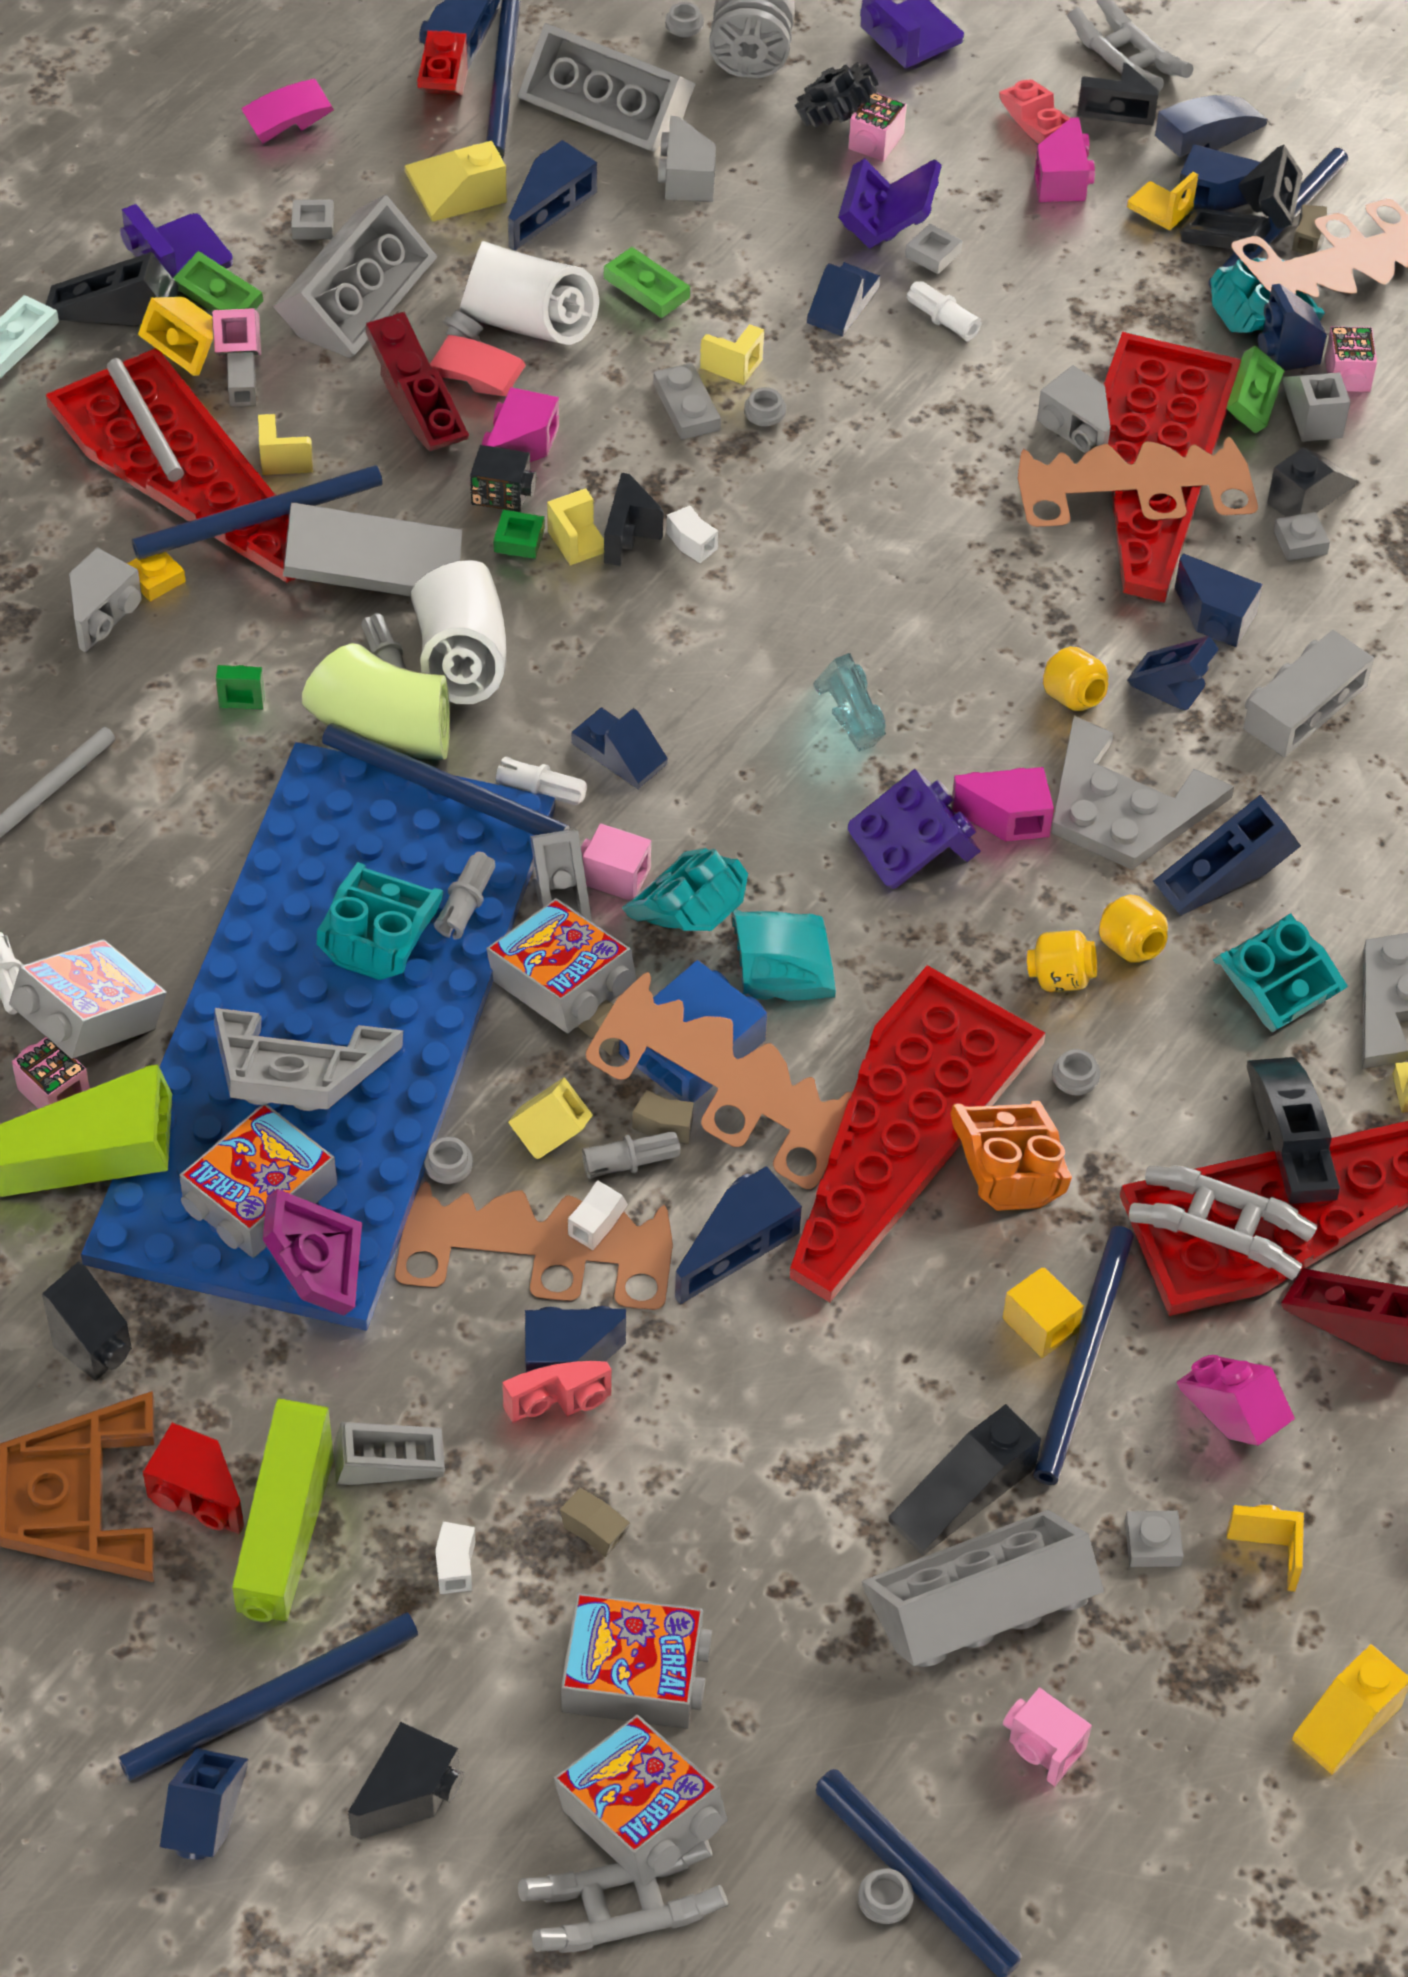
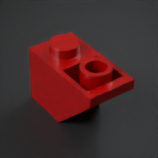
(443, 63)
(194, 1478)

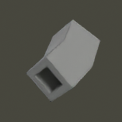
(241, 379)

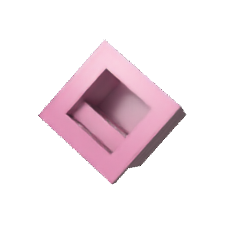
(1047, 1733)

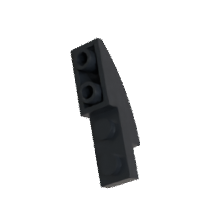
(1297, 1128)

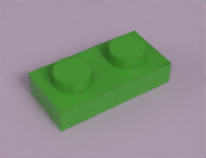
(646, 282)
(216, 286)
(1255, 389)

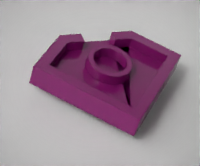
(314, 1250)

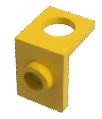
(1164, 206)
(1271, 1526)

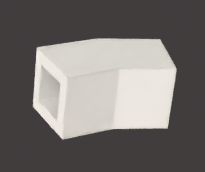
(692, 534)
(596, 1215)
(454, 1556)

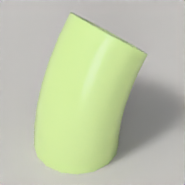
(381, 702)

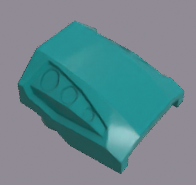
(1241, 298)
(692, 892)
(376, 922)
(783, 955)
(1282, 972)

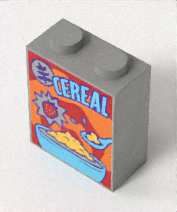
(561, 965)
(87, 998)
(247, 1165)
(634, 1660)
(641, 1800)

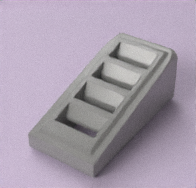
(372, 1469)

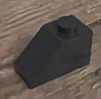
(1306, 484)
(86, 1323)
(406, 1783)

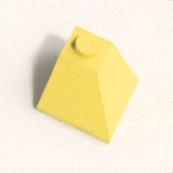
(460, 181)

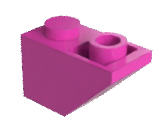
(1063, 166)
(525, 423)
(1006, 802)
(1238, 1398)

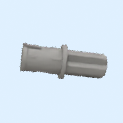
(381, 640)
(465, 895)
(629, 1154)

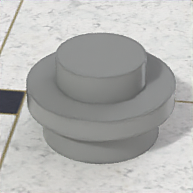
(684, 20)
(463, 326)
(765, 407)
(1076, 1072)
(448, 1160)
(885, 1896)

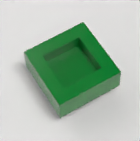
(519, 534)
(240, 687)

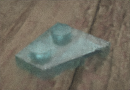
(855, 709)

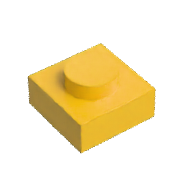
(158, 574)

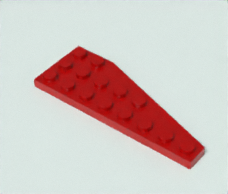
(1170, 399)
(213, 466)
(897, 1130)
(1203, 1274)

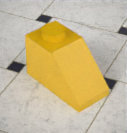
(178, 331)
(1352, 1709)

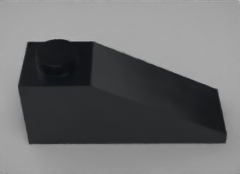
(113, 293)
(968, 1479)

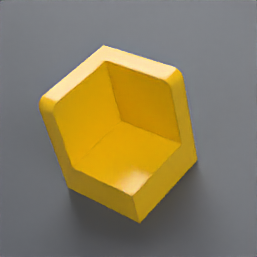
(1042, 1312)

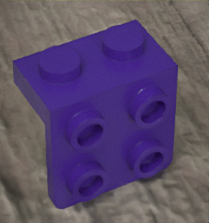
(909, 29)
(880, 209)
(174, 241)
(911, 828)

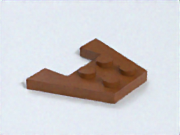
(56, 1484)

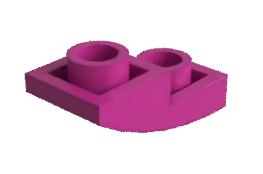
(278, 110)

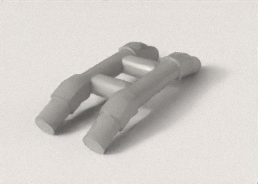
(1124, 33)
(1237, 1239)
(603, 1927)

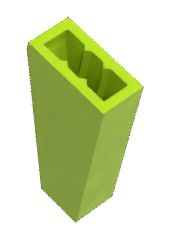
(90, 1136)
(283, 1510)

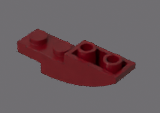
(414, 384)

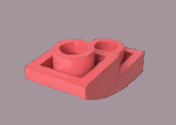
(1033, 109)
(480, 364)
(571, 1384)

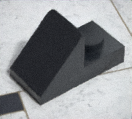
(1125, 101)
(1274, 187)
(630, 516)

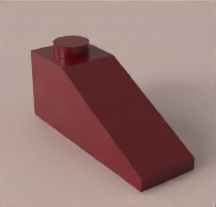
(1355, 1310)

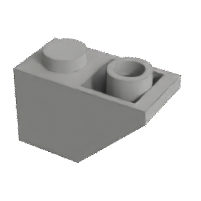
(689, 163)
(1318, 405)
(1076, 409)
(102, 595)

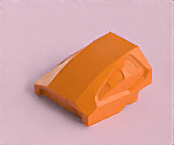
(1013, 1154)

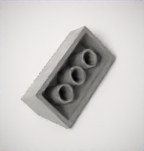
(604, 88)
(356, 278)
(984, 1587)

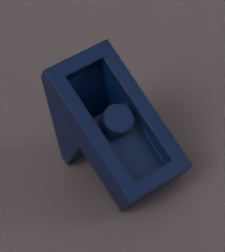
(841, 297)
(1175, 672)
(621, 745)

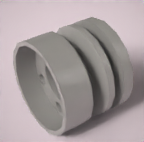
(751, 35)

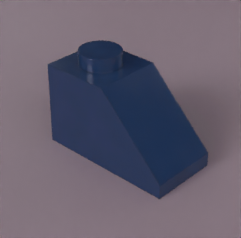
(1217, 599)
(202, 1803)

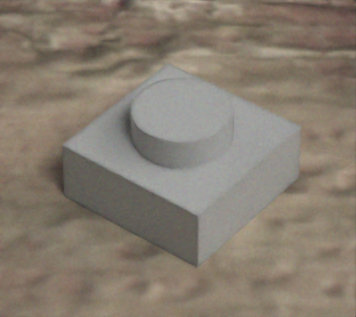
(312, 219)
(933, 248)
(1301, 536)
(1153, 1538)

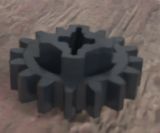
(836, 94)

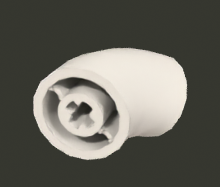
(530, 295)
(461, 629)

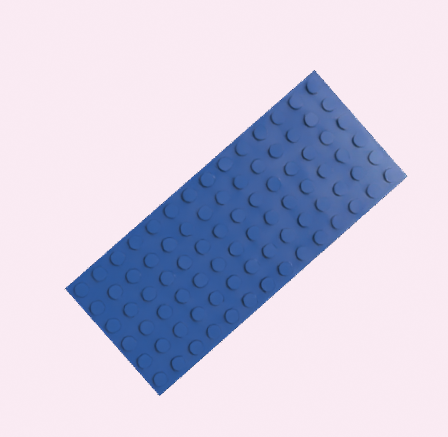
(267, 962)

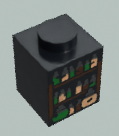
(501, 478)

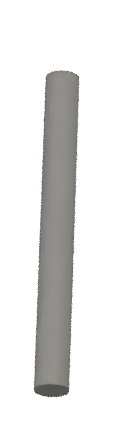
(145, 419)
(55, 779)

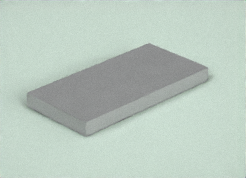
(365, 549)

